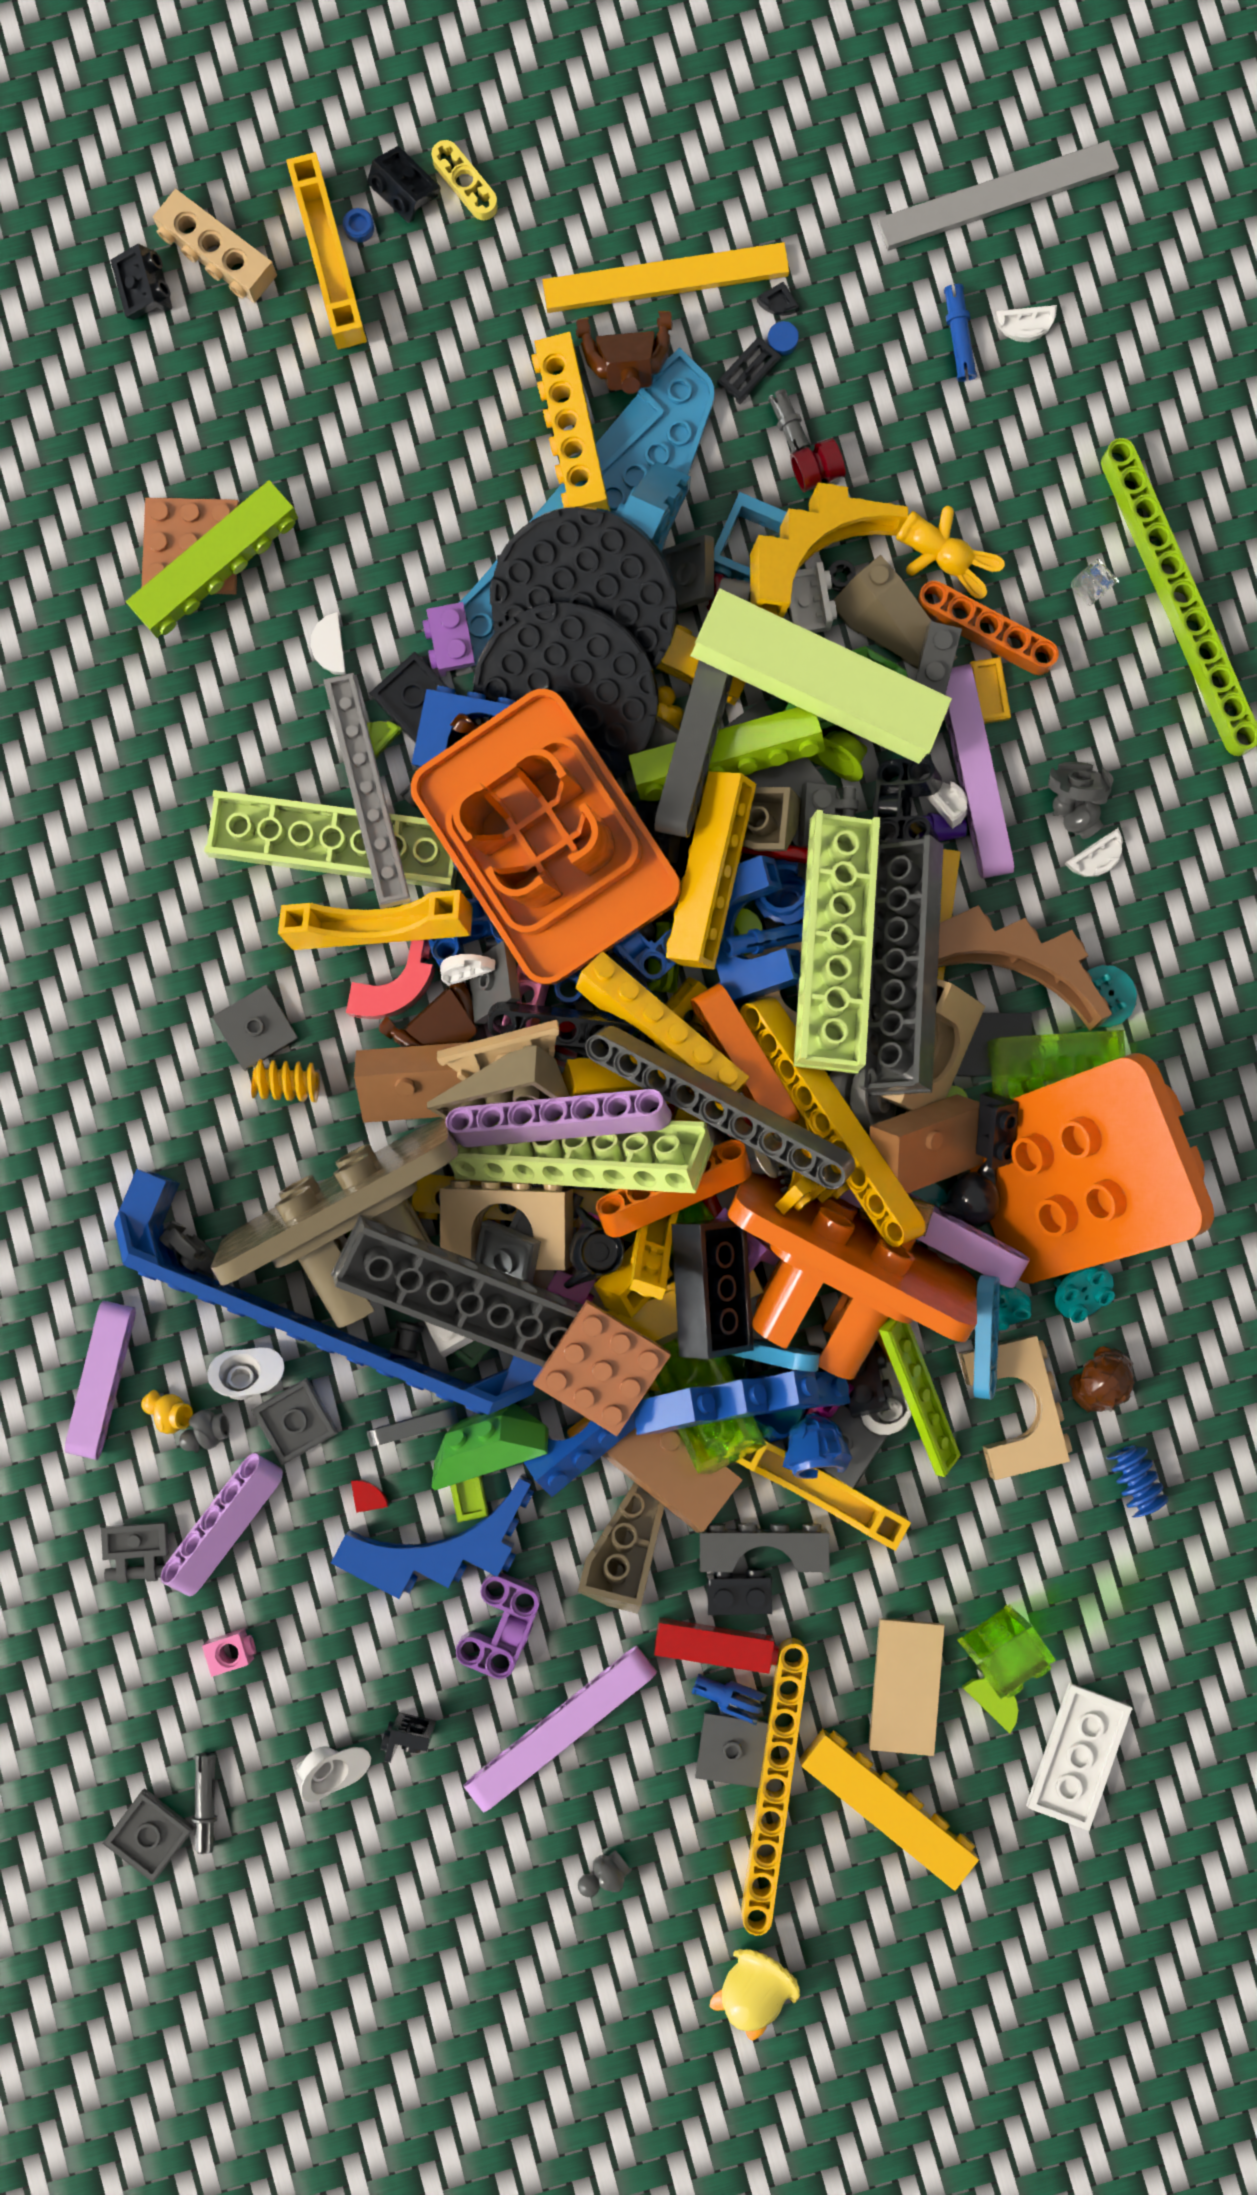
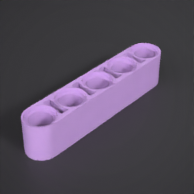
(100, 1380)
(221, 1524)

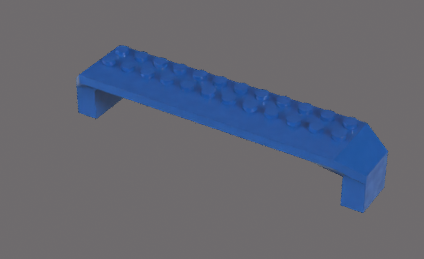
(138, 1234)

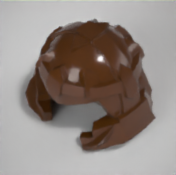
(1104, 1381)

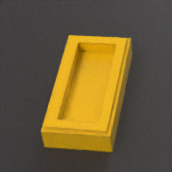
(991, 689)

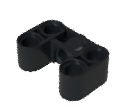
(894, 799)

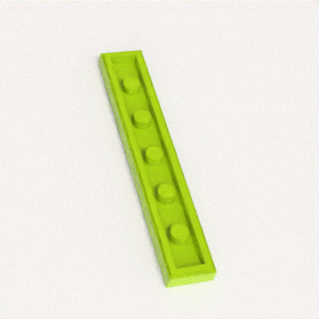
(920, 1395)

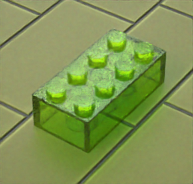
(1036, 1061)
(715, 1443)
(1007, 1651)

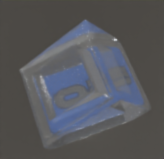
(1093, 582)

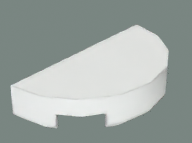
(1026, 323)
(328, 645)
(950, 803)
(1098, 857)
(464, 967)

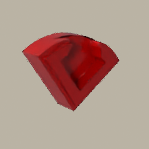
(367, 1496)

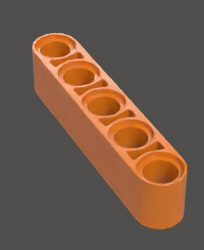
(1003, 628)
(737, 1043)
(633, 1209)

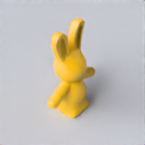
(951, 554)

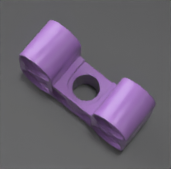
(511, 1631)

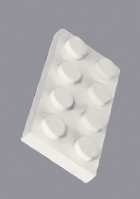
(1079, 1756)

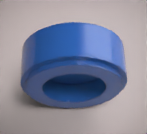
(358, 225)
(783, 338)

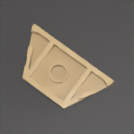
(476, 1055)

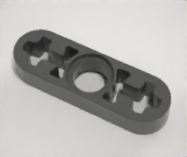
(412, 1426)

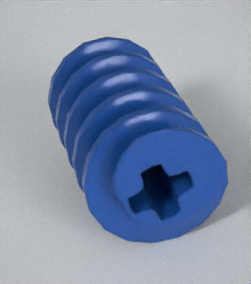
(1139, 1480)

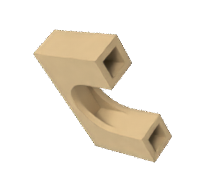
(954, 1026)
(546, 1208)
(1043, 1441)

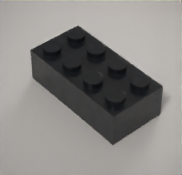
(712, 1288)

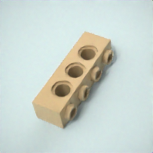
(181, 213)

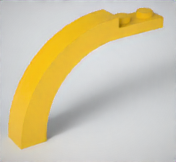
(653, 1245)

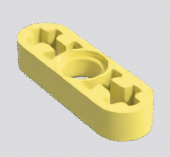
(463, 166)

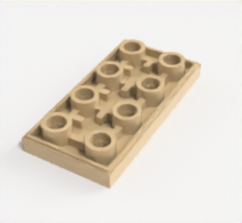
(906, 1686)

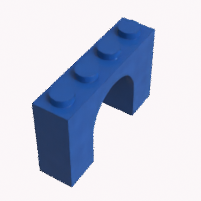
(439, 711)
(769, 973)
(573, 1455)

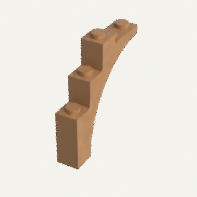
(1018, 948)

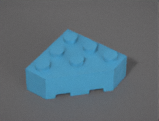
(656, 501)

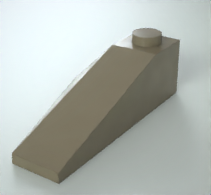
(884, 611)
(771, 819)
(512, 1078)
(622, 1556)

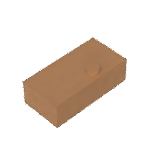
(401, 1081)
(930, 1141)
(667, 1473)

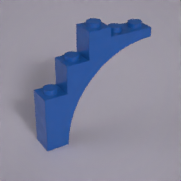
(739, 1399)
(392, 1565)

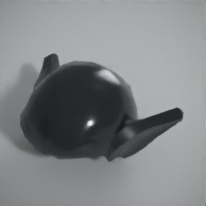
(974, 1197)
(593, 1251)

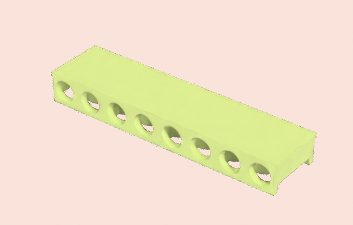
(820, 676)
(319, 839)
(837, 943)
(647, 1161)

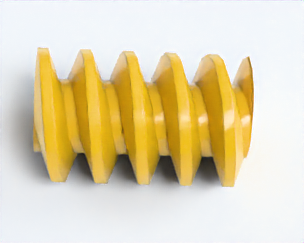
(285, 1081)

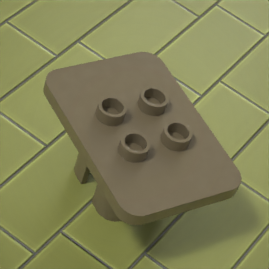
(315, 1216)

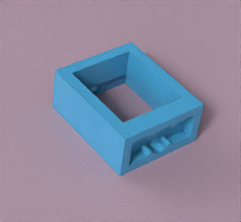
(754, 511)

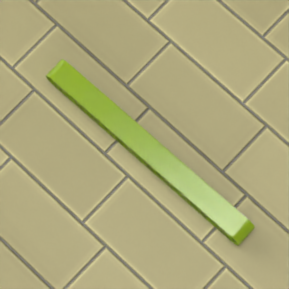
(1181, 581)

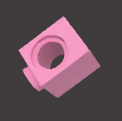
(215, 1655)

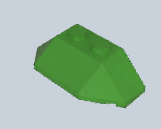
(488, 1444)

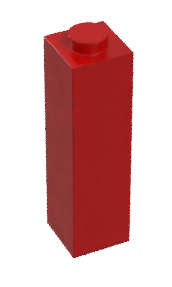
(715, 1645)

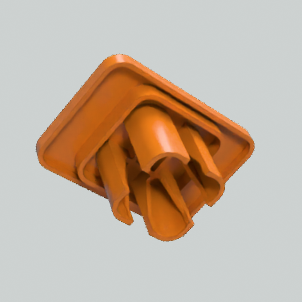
(545, 837)
(1099, 1171)
(848, 1253)

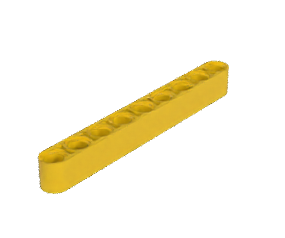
(834, 1121)
(778, 1800)

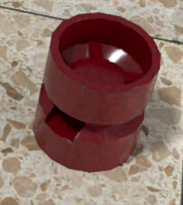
(816, 465)

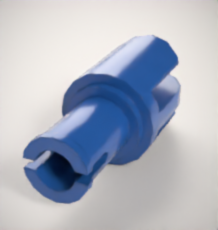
(725, 1696)

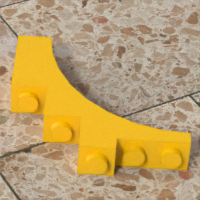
(803, 533)

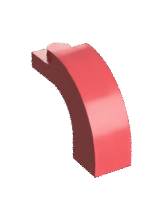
(397, 996)

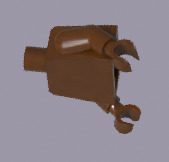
(629, 358)
(443, 1021)

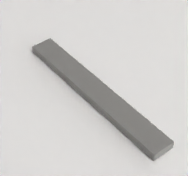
(998, 195)
(367, 791)

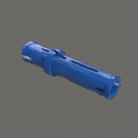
(958, 321)
(757, 941)

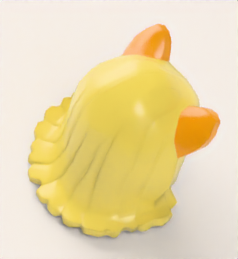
(755, 1992)

